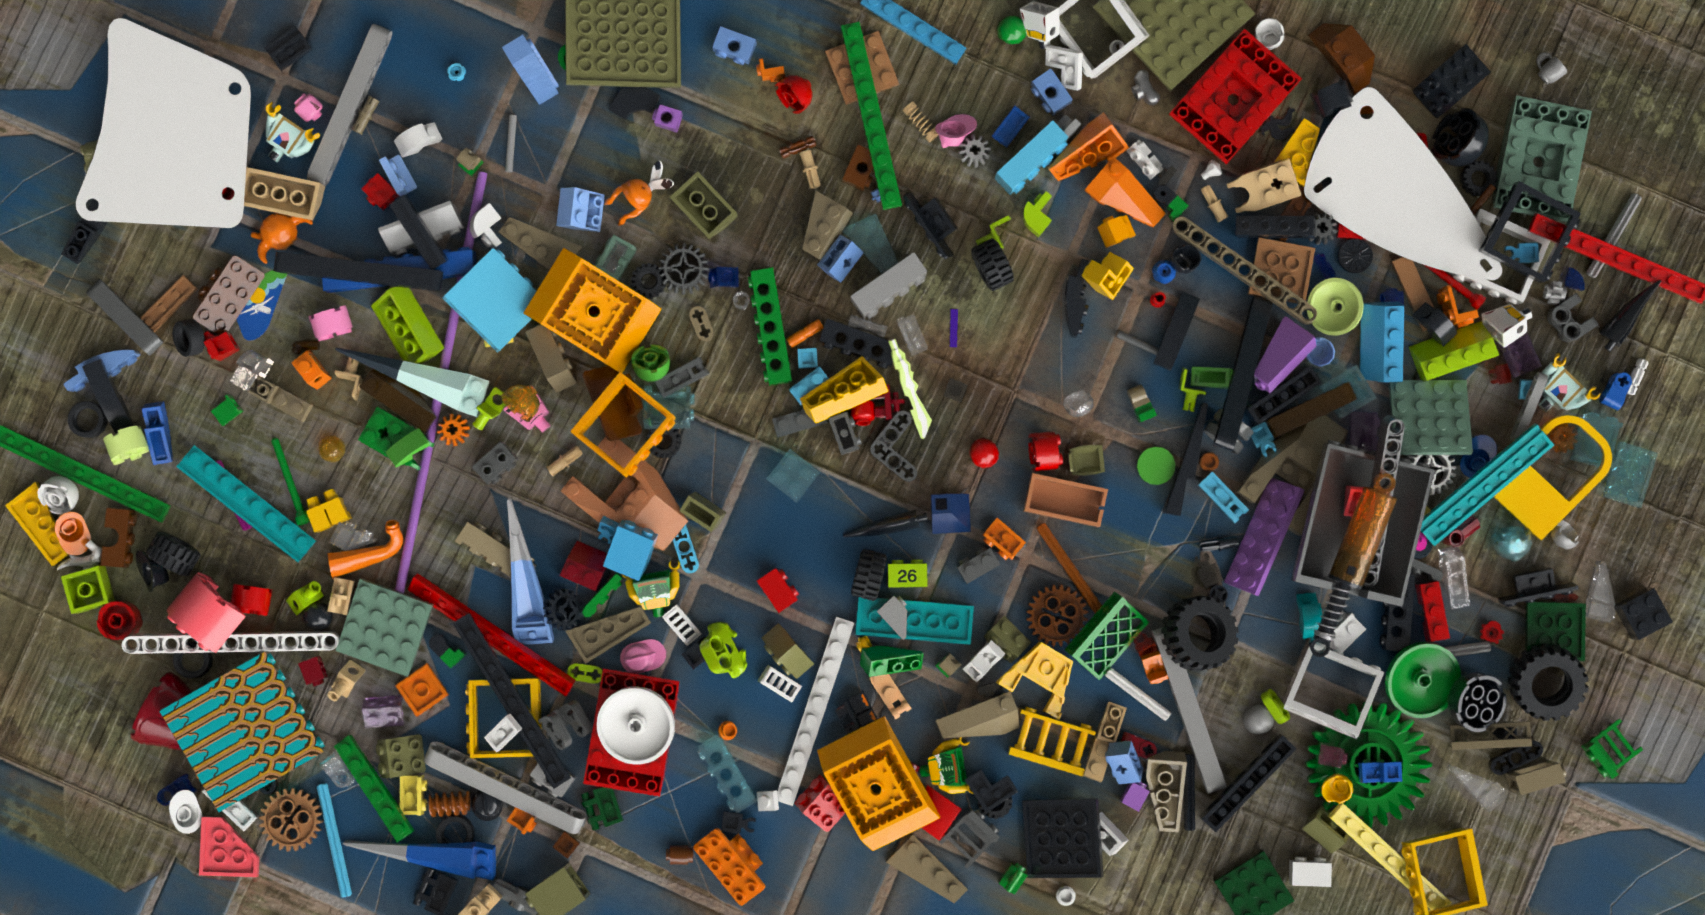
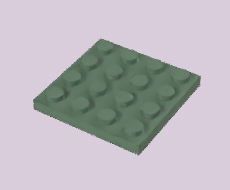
(1433, 416)
(384, 627)

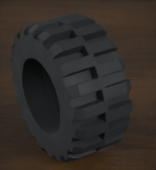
(1221, 627)
(1565, 699)

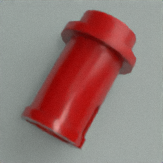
(1154, 302)

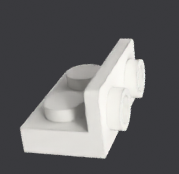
(1347, 633)

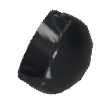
(1185, 259)
(317, 616)

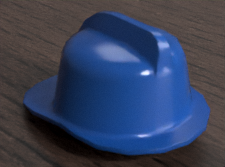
(1483, 451)

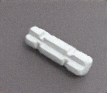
(1637, 375)

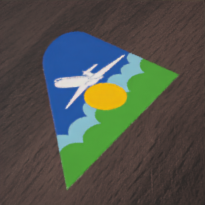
(260, 308)

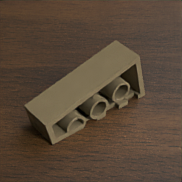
(487, 546)

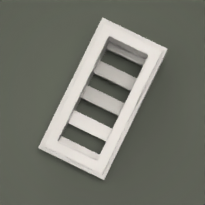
(670, 613)
(766, 673)

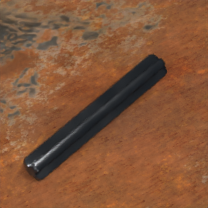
(1189, 794)

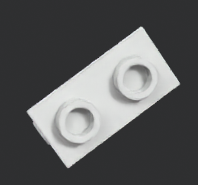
(1139, 153)

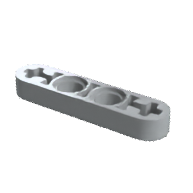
(1529, 405)

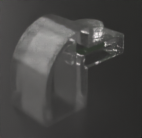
(250, 365)

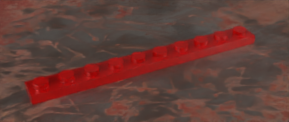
(1620, 259)
(495, 636)

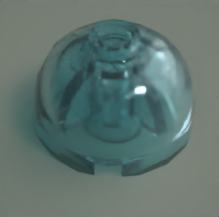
(1512, 543)

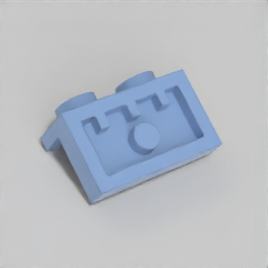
(398, 175)

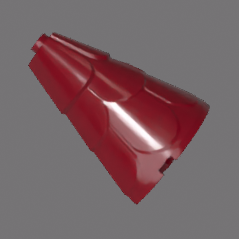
(149, 724)

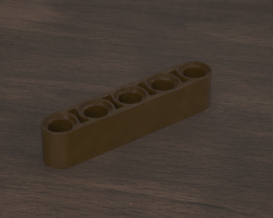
(1311, 409)

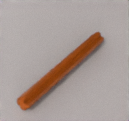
(1069, 567)

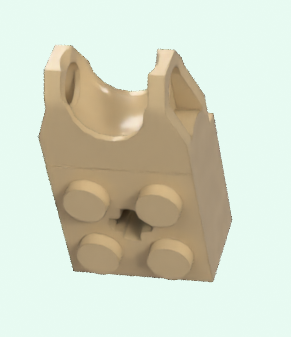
(1260, 189)

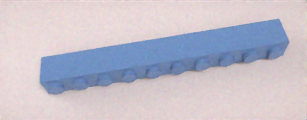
(531, 68)

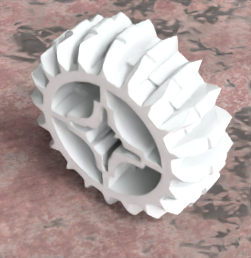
(1446, 467)

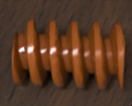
(449, 804)

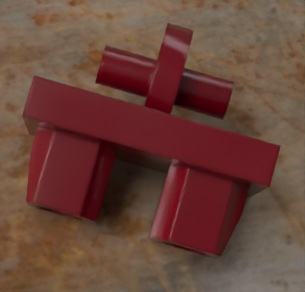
(885, 411)

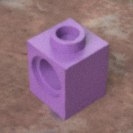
(673, 124)
(1135, 795)

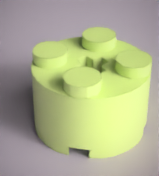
(126, 444)

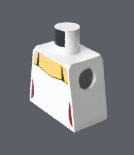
(1040, 22)
(1506, 323)

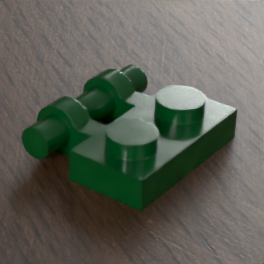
(607, 805)

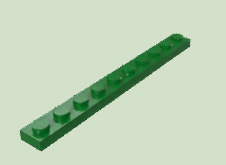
(871, 116)
(83, 474)

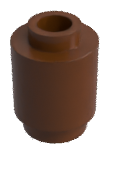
(679, 854)

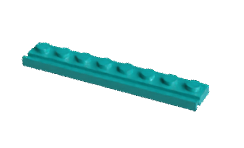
(1485, 484)
(246, 503)

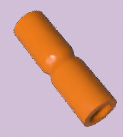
(806, 332)

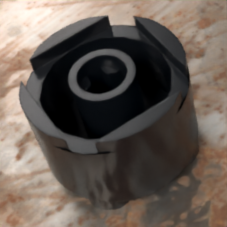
(1332, 98)

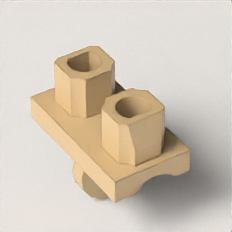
(341, 596)

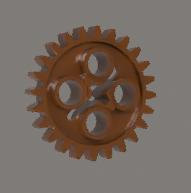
(1064, 599)

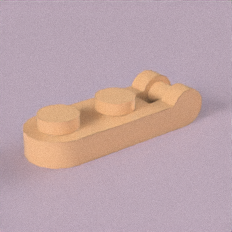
(890, 693)

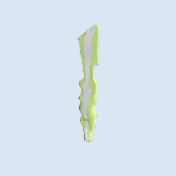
(909, 387)

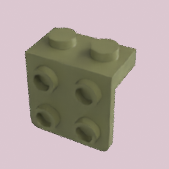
(400, 756)

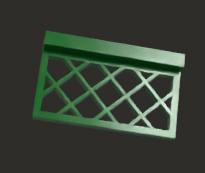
(1098, 627)

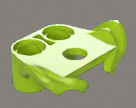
(733, 662)

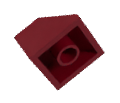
(585, 566)

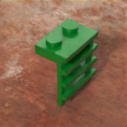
(1600, 757)

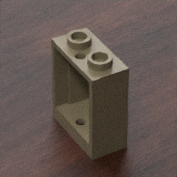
(1535, 777)

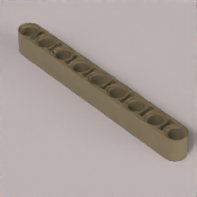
(1248, 279)

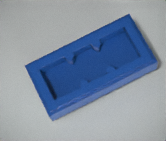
(1010, 126)

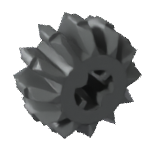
(1327, 225)

